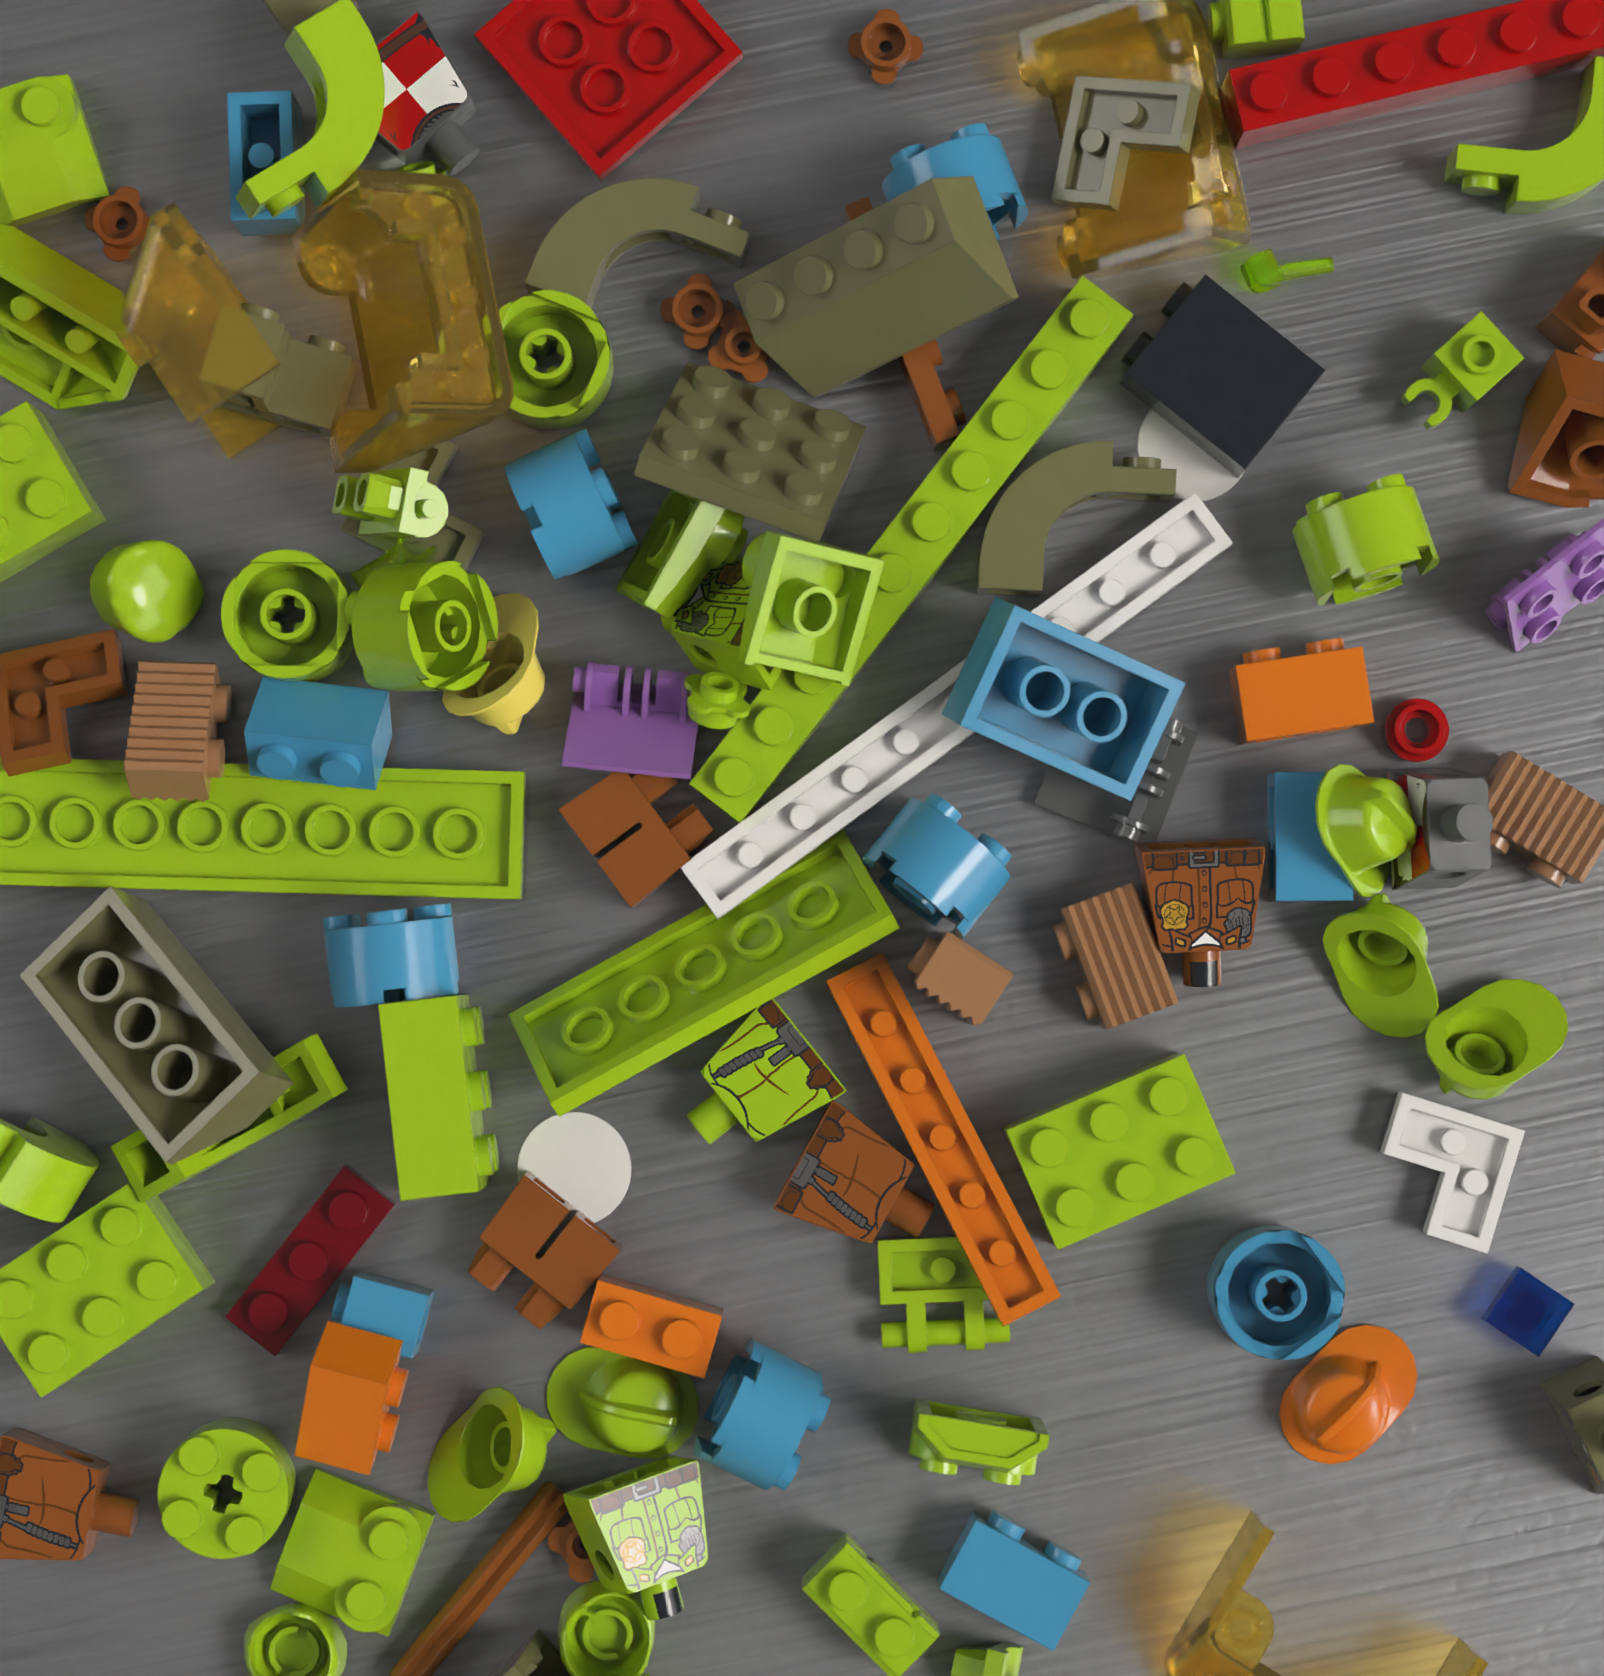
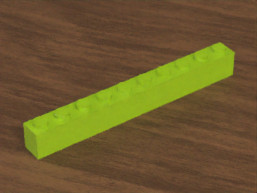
(924, 537)

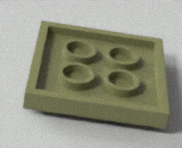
(751, 450)

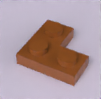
(42, 683)

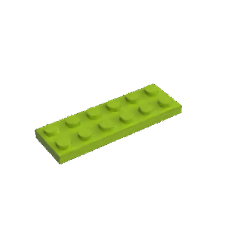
(700, 975)

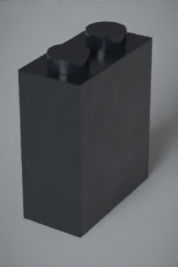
(1219, 374)

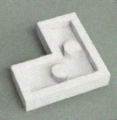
(1473, 1164)

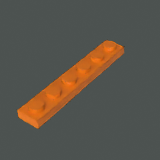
(943, 1140)

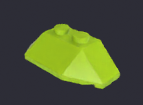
(59, 327)

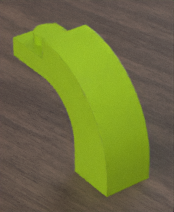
(349, 96)
(1542, 177)
(313, 1084)
(42, 1169)

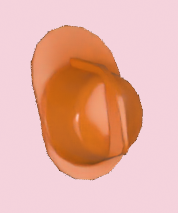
(1348, 1394)

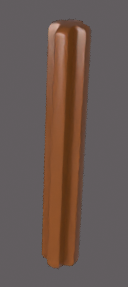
(484, 1583)

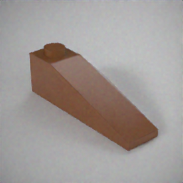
(1562, 434)

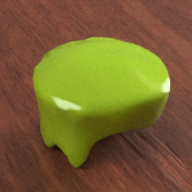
(146, 590)
(604, 1632)
(295, 1643)

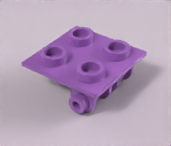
(1539, 602)
(630, 724)

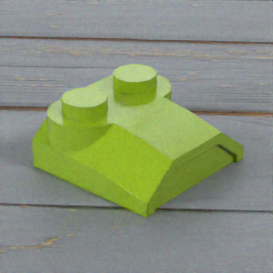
(45, 151)
(679, 551)
(806, 605)
(976, 1438)
(352, 1552)

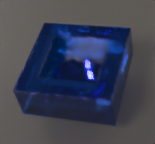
(1527, 1311)

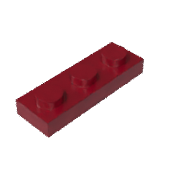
(310, 1260)

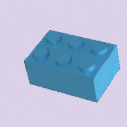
(1063, 699)

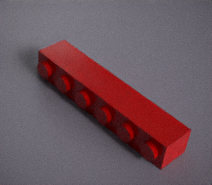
(1410, 67)

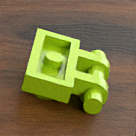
(932, 1272)

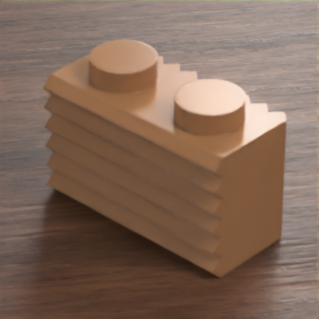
(175, 730)
(1544, 820)
(1115, 957)
(958, 976)

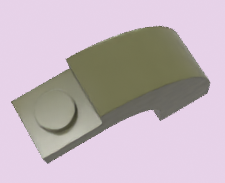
(624, 217)
(1017, 530)

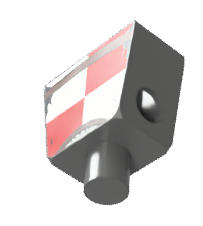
(423, 99)
(1451, 828)

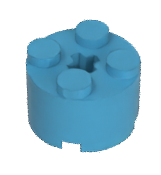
(967, 153)
(570, 505)
(939, 864)
(391, 956)
(1312, 1296)
(762, 1416)

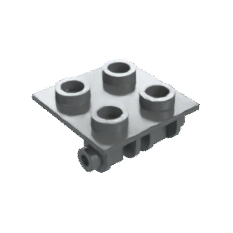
(1128, 820)

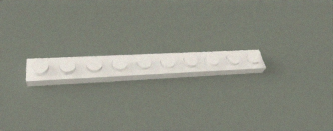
(920, 734)

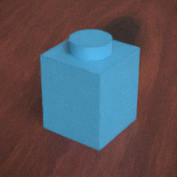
(385, 1308)

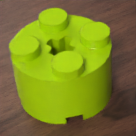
(582, 381)
(1364, 541)
(265, 592)
(422, 626)
(193, 1504)

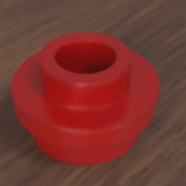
(1436, 730)

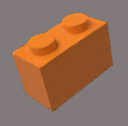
(1300, 693)
(652, 1325)
(350, 1398)

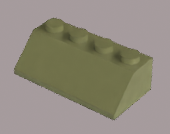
(879, 285)
(154, 1027)

